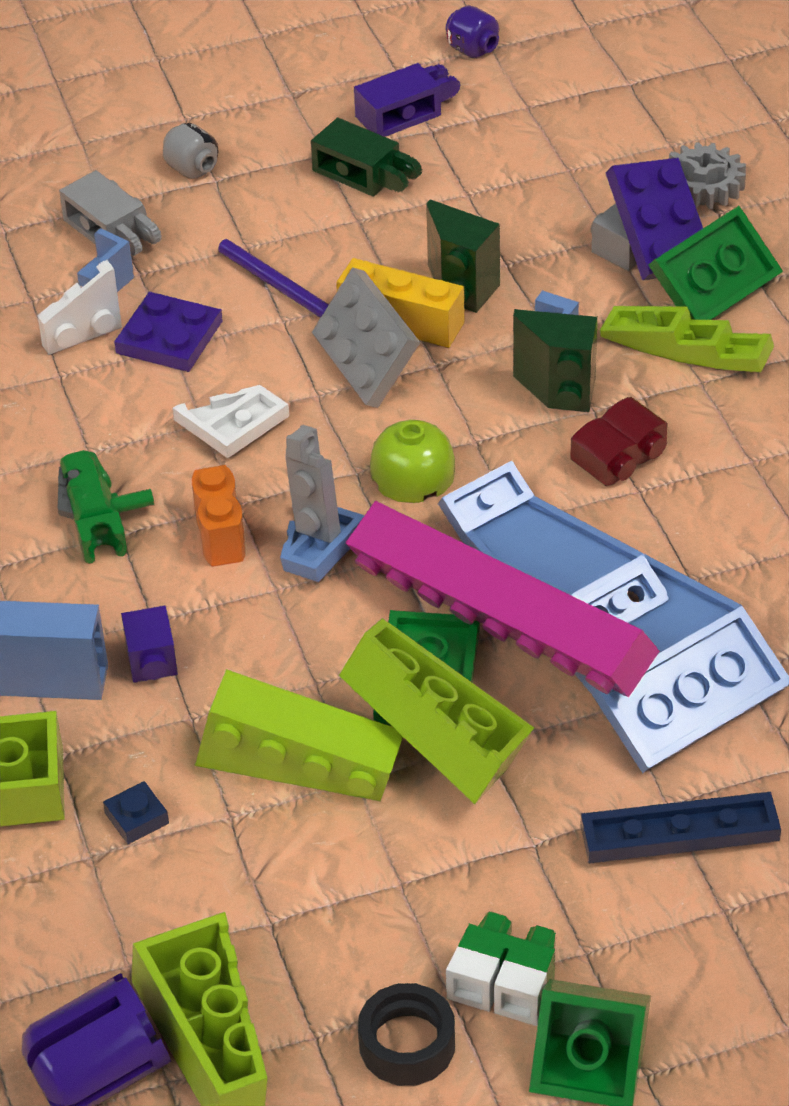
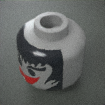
(189, 149)

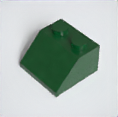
(463, 252)
(556, 357)

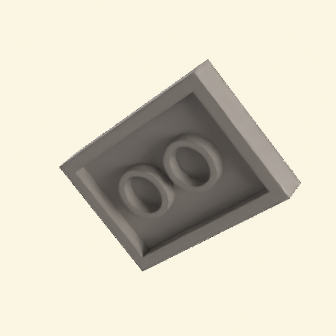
(365, 337)

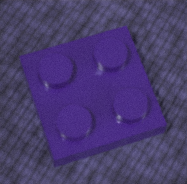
(168, 331)

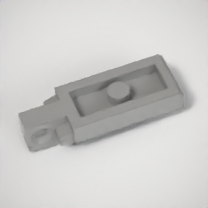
(311, 486)

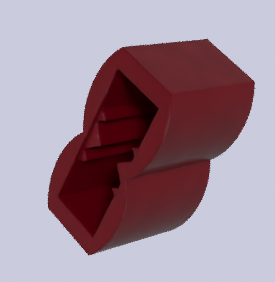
(619, 441)

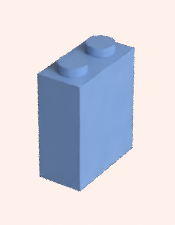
(52, 650)

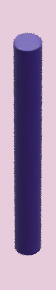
(273, 277)

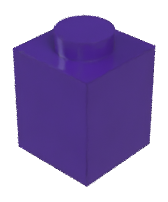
(149, 644)

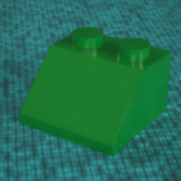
(589, 1043)

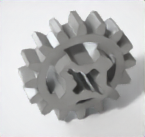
(711, 173)

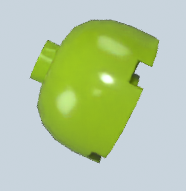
(412, 461)

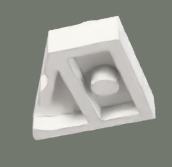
(82, 312)
(233, 418)

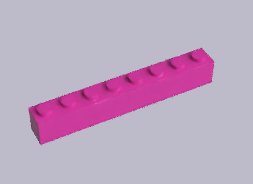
(503, 600)

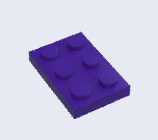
(653, 208)

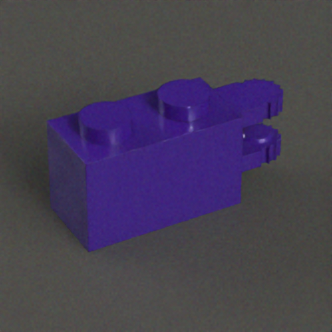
(403, 98)

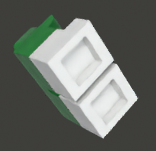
(502, 968)

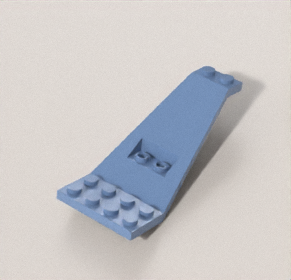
(709, 648)

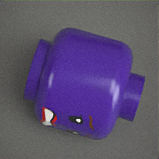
(472, 31)

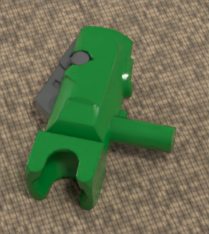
(87, 499)

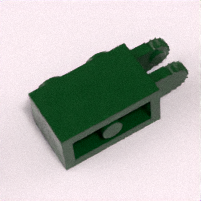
(361, 158)

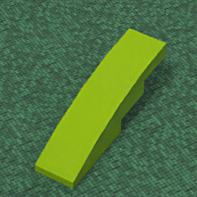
(674, 336)

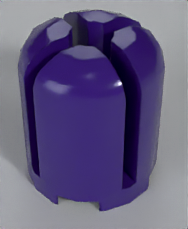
(93, 1046)

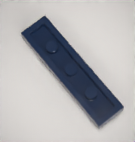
(680, 827)

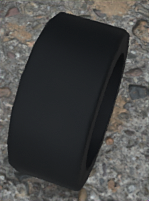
(410, 1067)

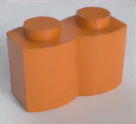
(218, 515)

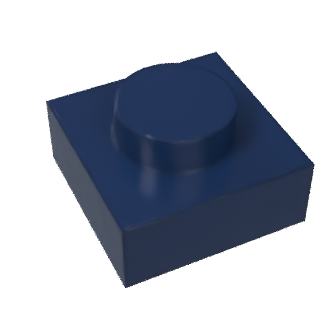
(136, 812)

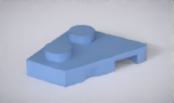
(315, 557)

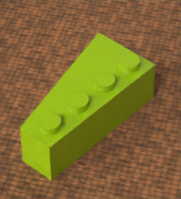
(436, 709)
(295, 740)
(202, 1011)

